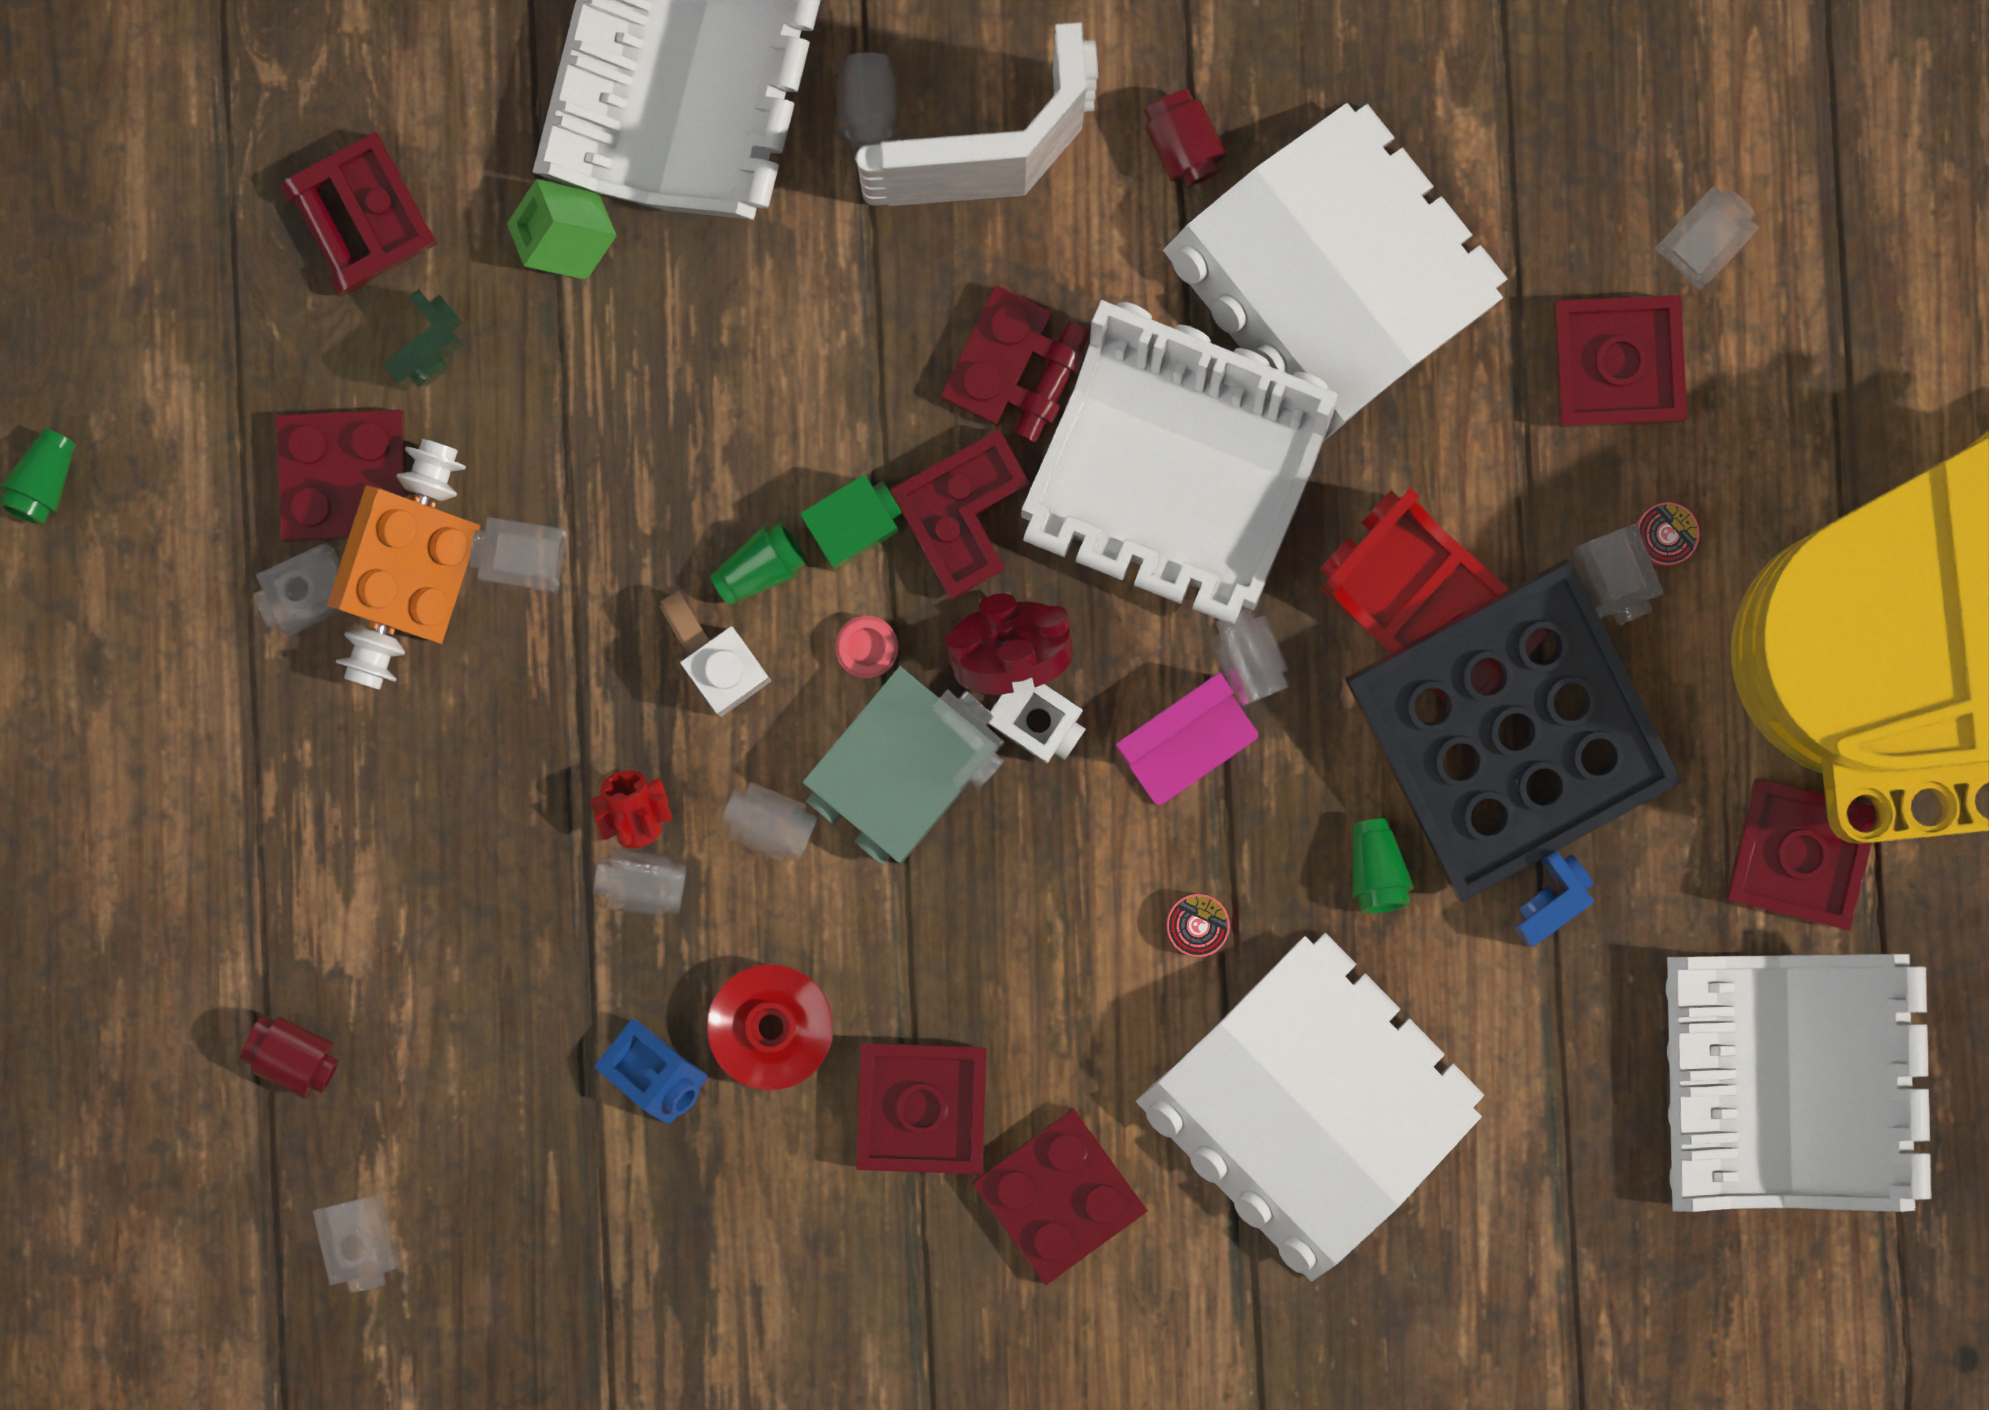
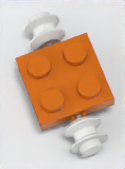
(402, 564)

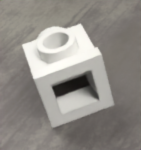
(1011, 715)

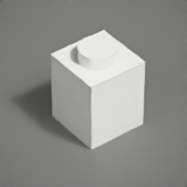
(726, 671)

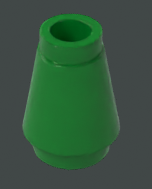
(38, 478)
(759, 564)
(1378, 869)

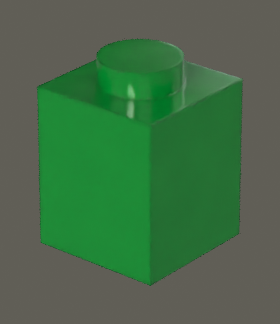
(852, 521)

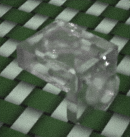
(969, 721)

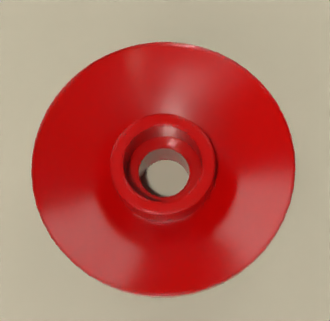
(736, 1033)

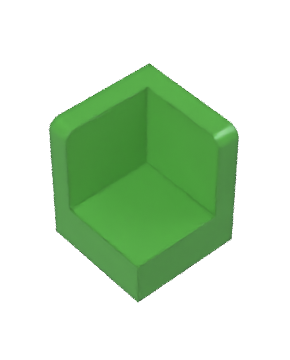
(561, 229)

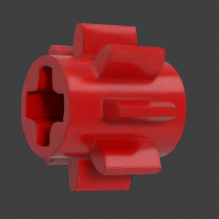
(631, 809)

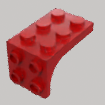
(1412, 581)

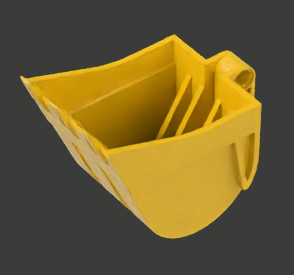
(1875, 652)

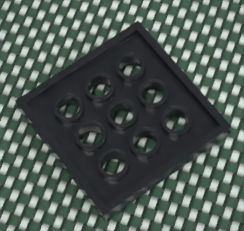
(1444, 661)

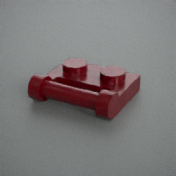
(377, 204)

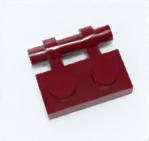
(997, 356)

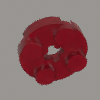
(1009, 645)

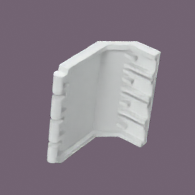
(676, 101)
(988, 163)
(1337, 261)
(1178, 461)
(1797, 1082)
(1314, 1106)

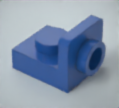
(1548, 912)
(651, 1072)

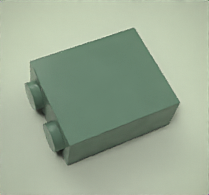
(891, 770)

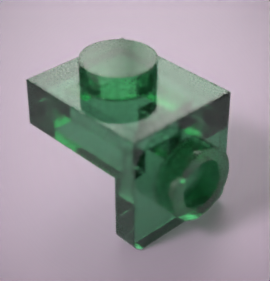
(424, 356)

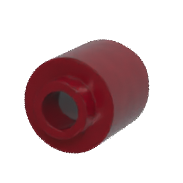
(1184, 138)
(289, 1056)

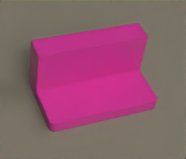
(1187, 740)

